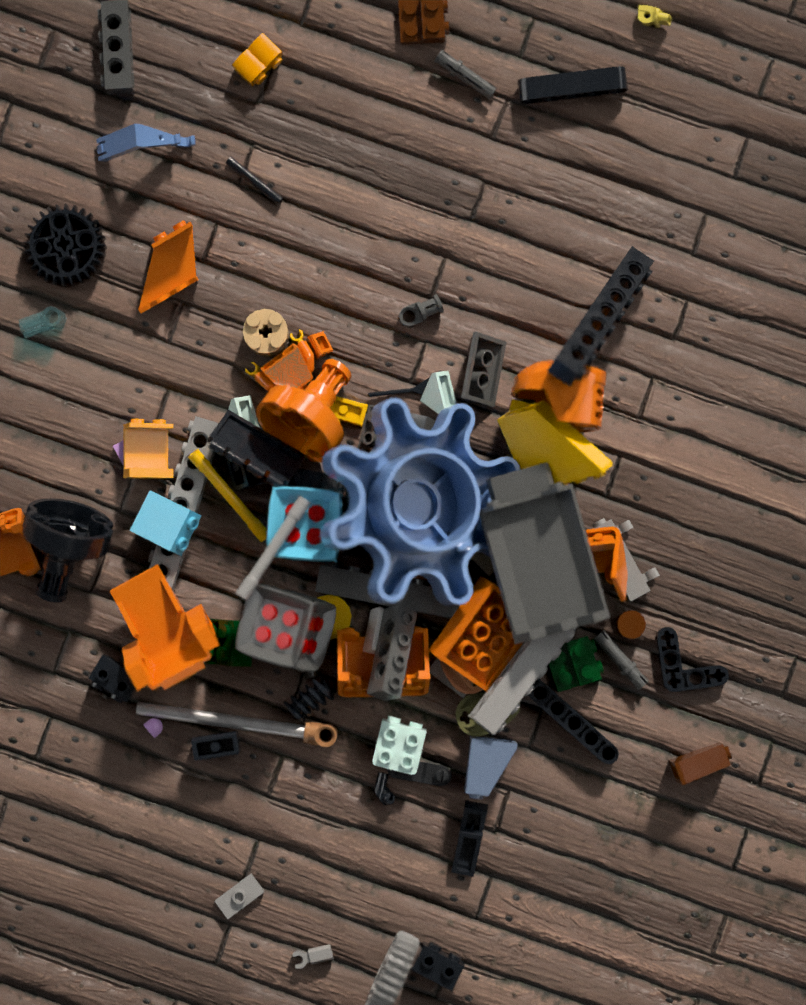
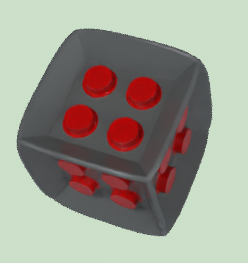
(286, 628)

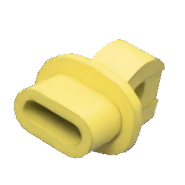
(656, 17)

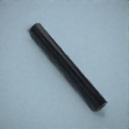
(256, 182)

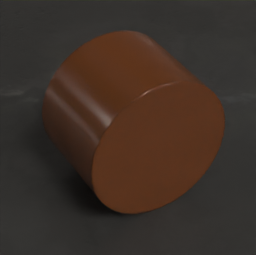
(630, 624)

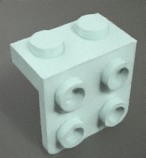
(399, 745)

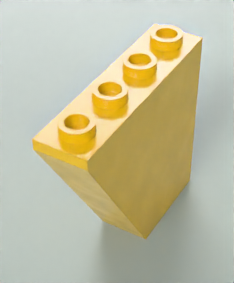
(539, 438)

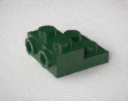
(576, 664)

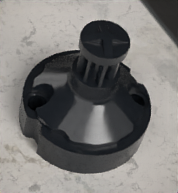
(66, 535)

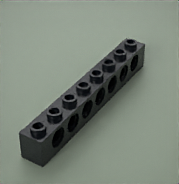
(600, 317)

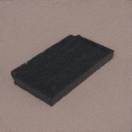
(255, 448)

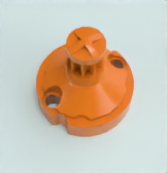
(305, 416)

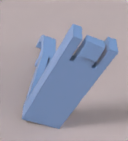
(137, 137)

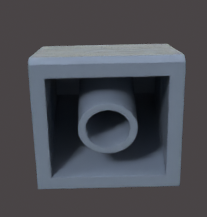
(486, 763)

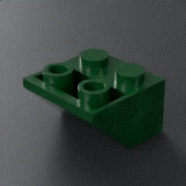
(226, 652)

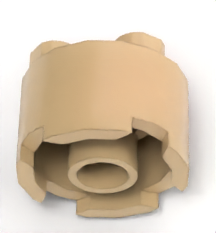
(257, 323)

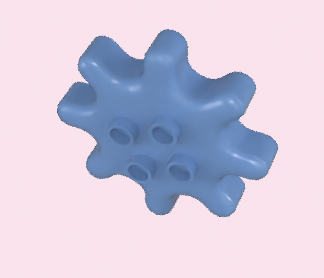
(415, 501)

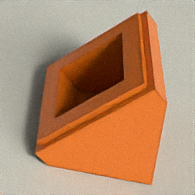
(319, 345)

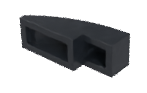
(469, 838)

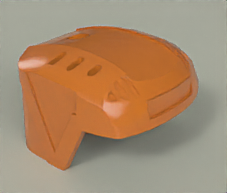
(577, 404)

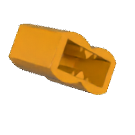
(258, 60)

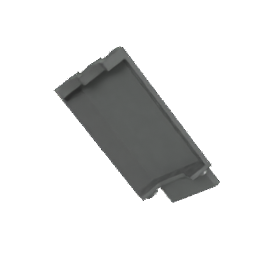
(541, 554)

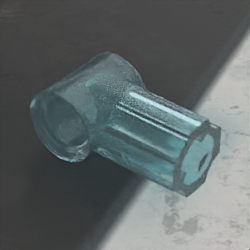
(41, 323)

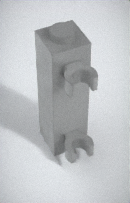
(636, 581)

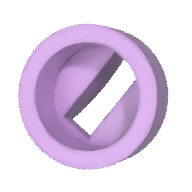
(154, 726)

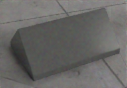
(483, 370)

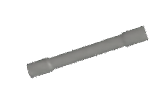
(252, 580)

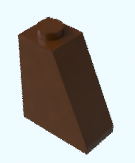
(700, 763)

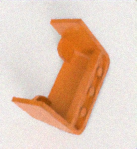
(609, 556)

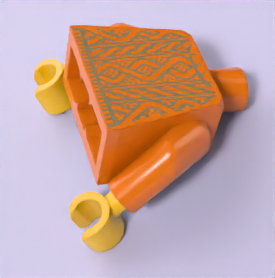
(289, 368)

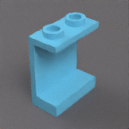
(165, 523)

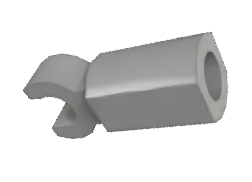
(314, 955)

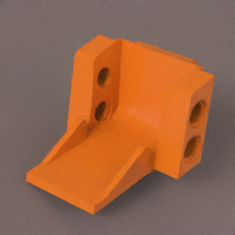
(168, 639)

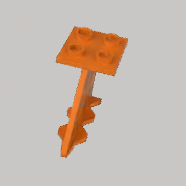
(170, 266)

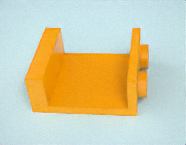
(146, 450)

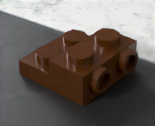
(423, 21)

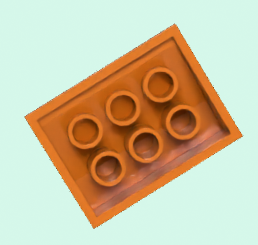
(478, 637)

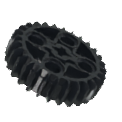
(58, 238)

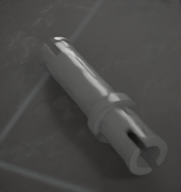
(465, 74)
(626, 666)

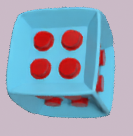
(305, 539)

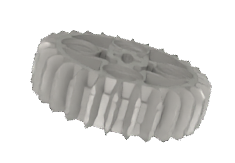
(393, 970)

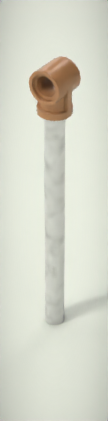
(309, 733)

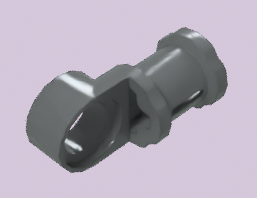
(421, 311)

